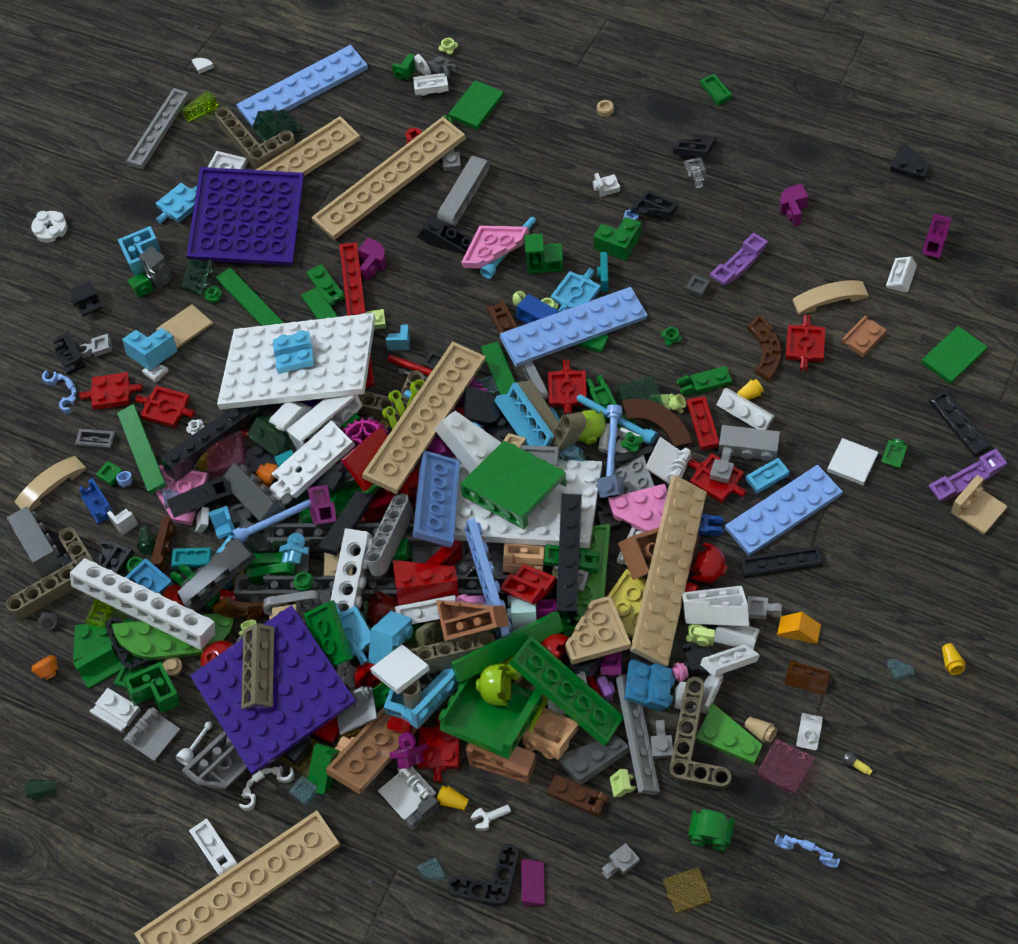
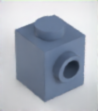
(610, 486)

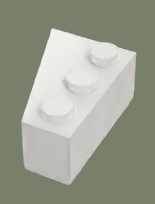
(466, 440)
(716, 607)

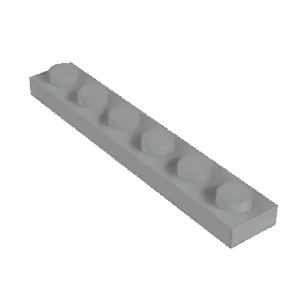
(158, 128)
(638, 742)

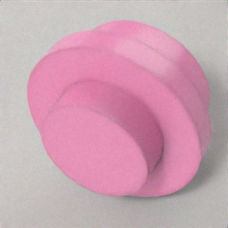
(679, 671)

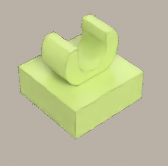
(621, 783)

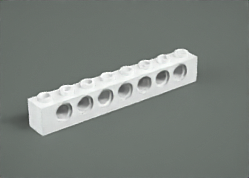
(351, 540)
(142, 603)

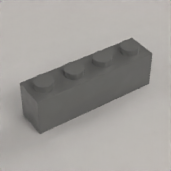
(252, 493)
(34, 541)
(216, 574)

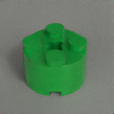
(710, 829)

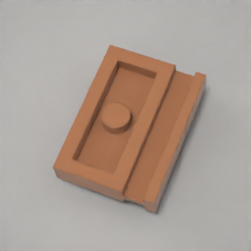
(864, 336)

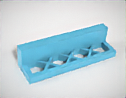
(522, 422)
(433, 697)

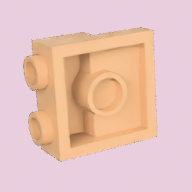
(550, 734)

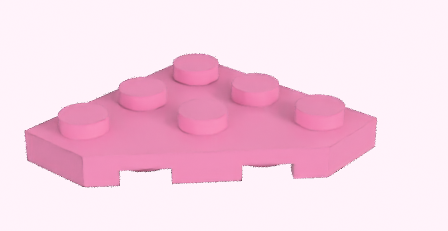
(492, 243)
(186, 483)
(640, 508)

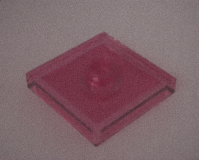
(224, 453)
(785, 766)

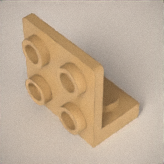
(977, 506)

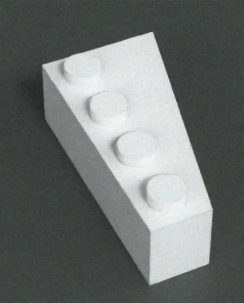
(334, 408)

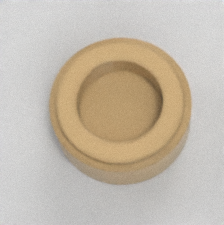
(605, 108)

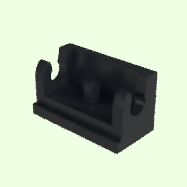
(68, 353)

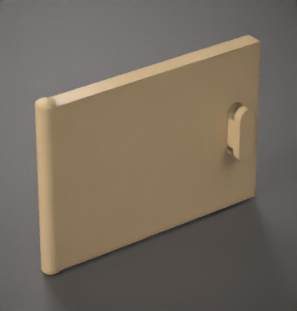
(186, 325)

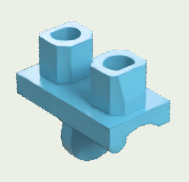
(293, 549)

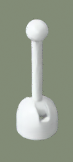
(186, 755)

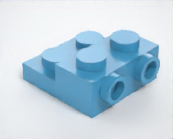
(150, 577)
(649, 685)

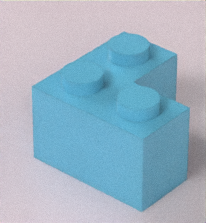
(136, 244)
(150, 350)
(388, 635)

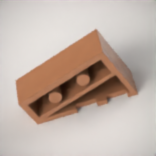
(469, 618)
(518, 767)

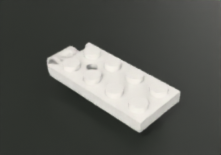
(314, 458)

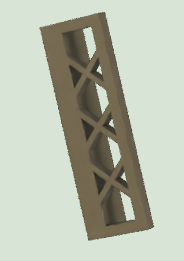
(259, 667)

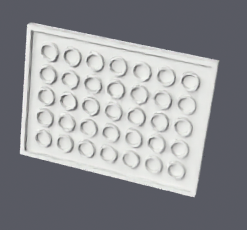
(340, 363)
(545, 519)

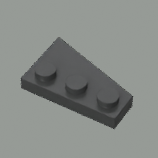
(592, 758)

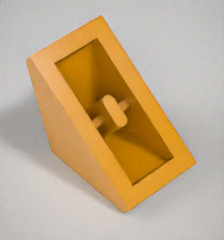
(799, 627)

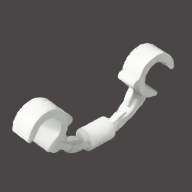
(257, 777)

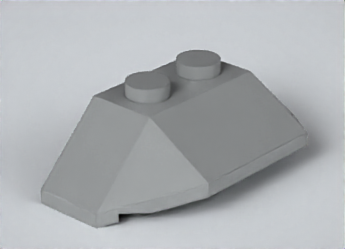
(216, 765)

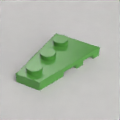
(728, 737)

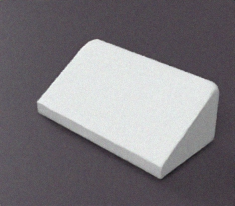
(901, 274)
(736, 635)
(711, 688)

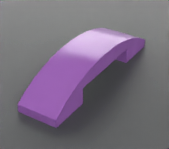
(741, 261)
(986, 467)

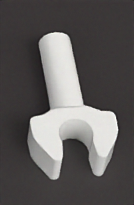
(488, 817)

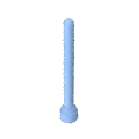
(614, 413)
(242, 533)

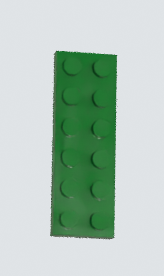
(566, 690)

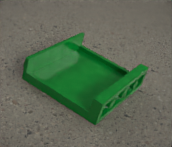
(512, 483)
(487, 725)

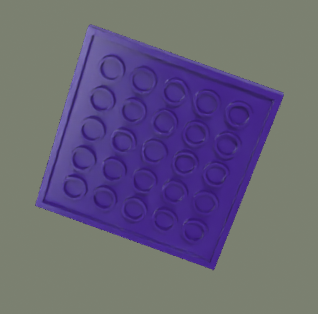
(245, 216)
(304, 693)

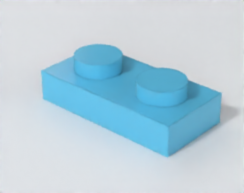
(767, 475)

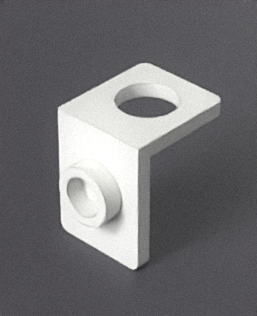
(809, 731)

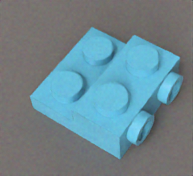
(293, 351)

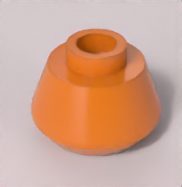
(265, 473)
(45, 667)

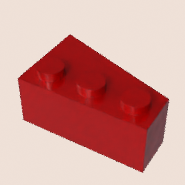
(423, 581)

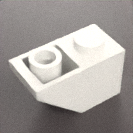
(289, 414)

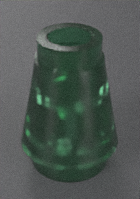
(146, 541)
(38, 788)

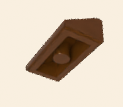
(807, 677)

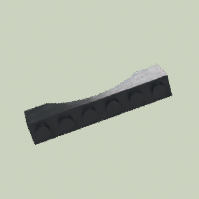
(184, 457)
(569, 554)

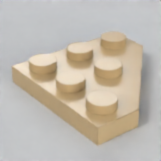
(597, 633)

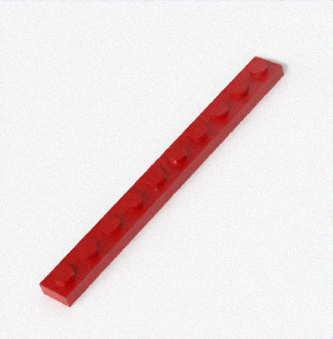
(354, 290)

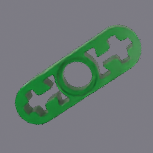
(280, 569)

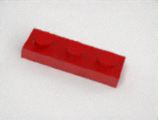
(703, 423)

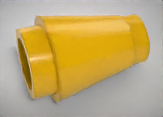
(751, 390)
(953, 661)
(451, 798)

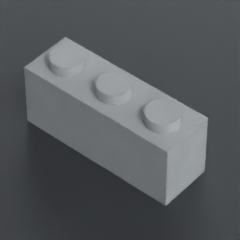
(749, 442)

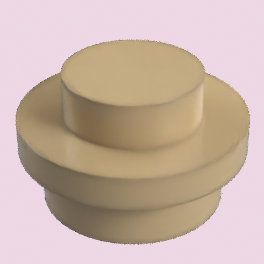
(172, 666)

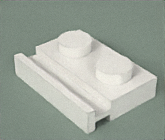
(430, 84)
(115, 710)

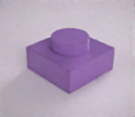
(606, 688)

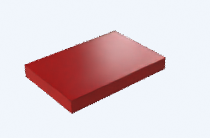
(361, 456)

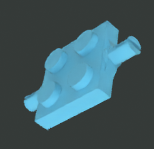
(177, 203)
(575, 290)
(356, 632)

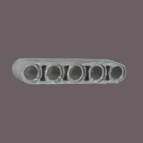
(463, 190)
(389, 535)

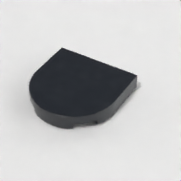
(480, 406)

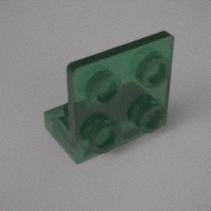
(273, 122)
(640, 389)

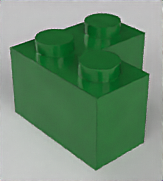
(618, 241)
(542, 257)
(152, 683)

